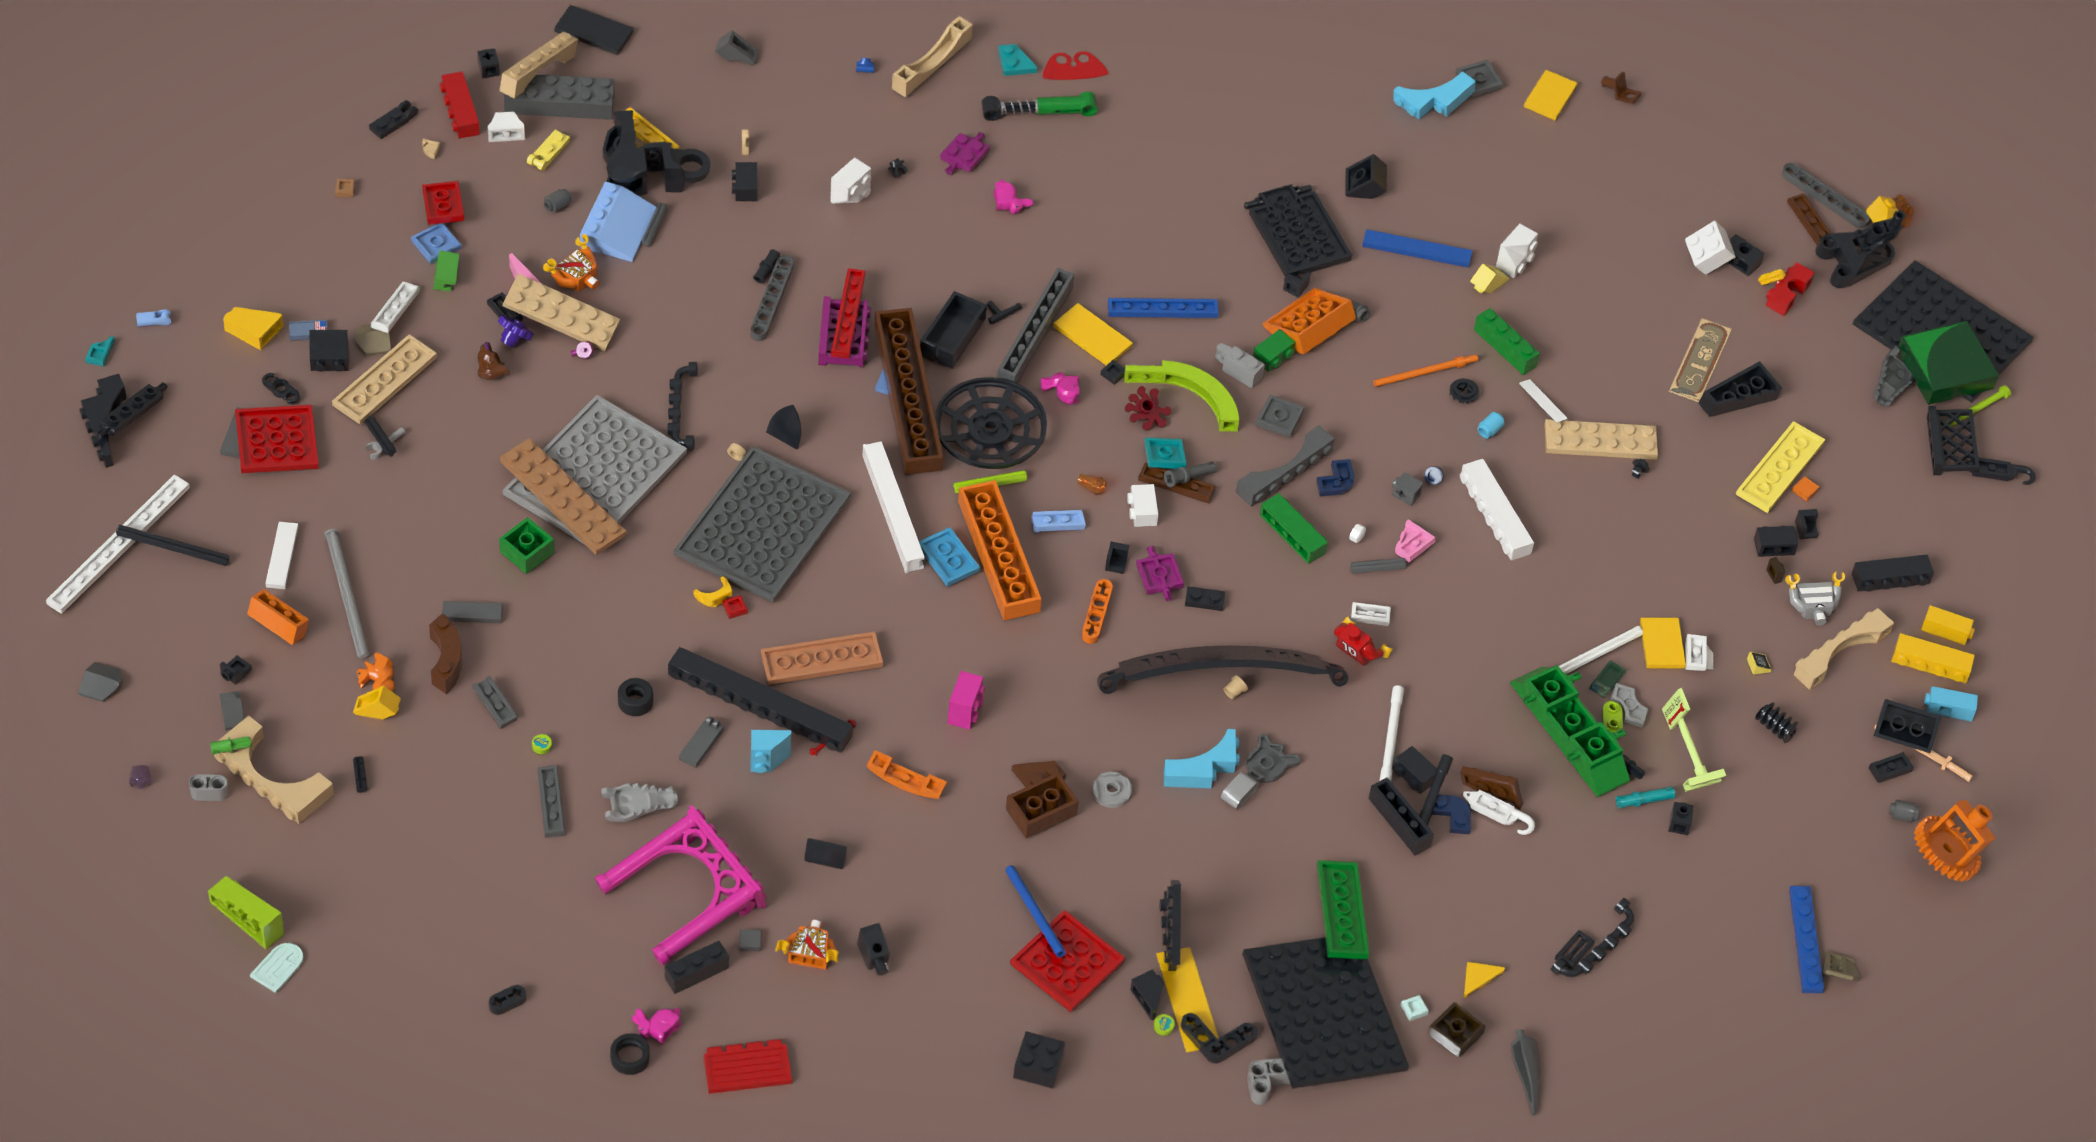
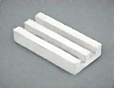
(1370, 616)

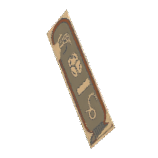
(1700, 360)

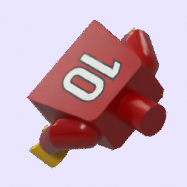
(1358, 643)

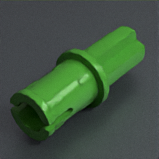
(230, 744)

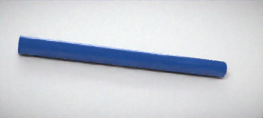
(1035, 911)

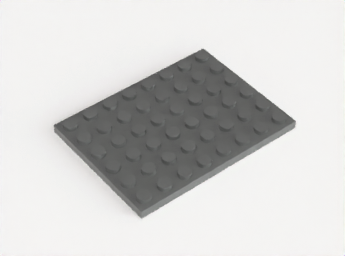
(762, 524)

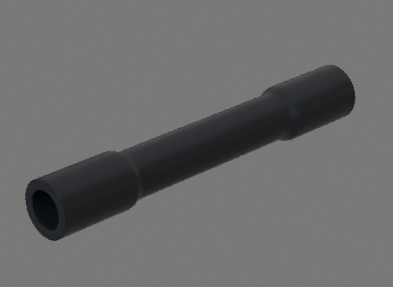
(1441, 772)

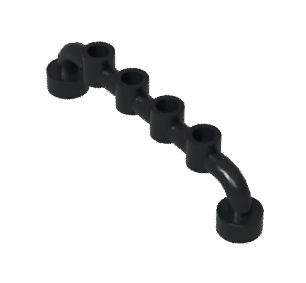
(675, 400)
(1598, 953)

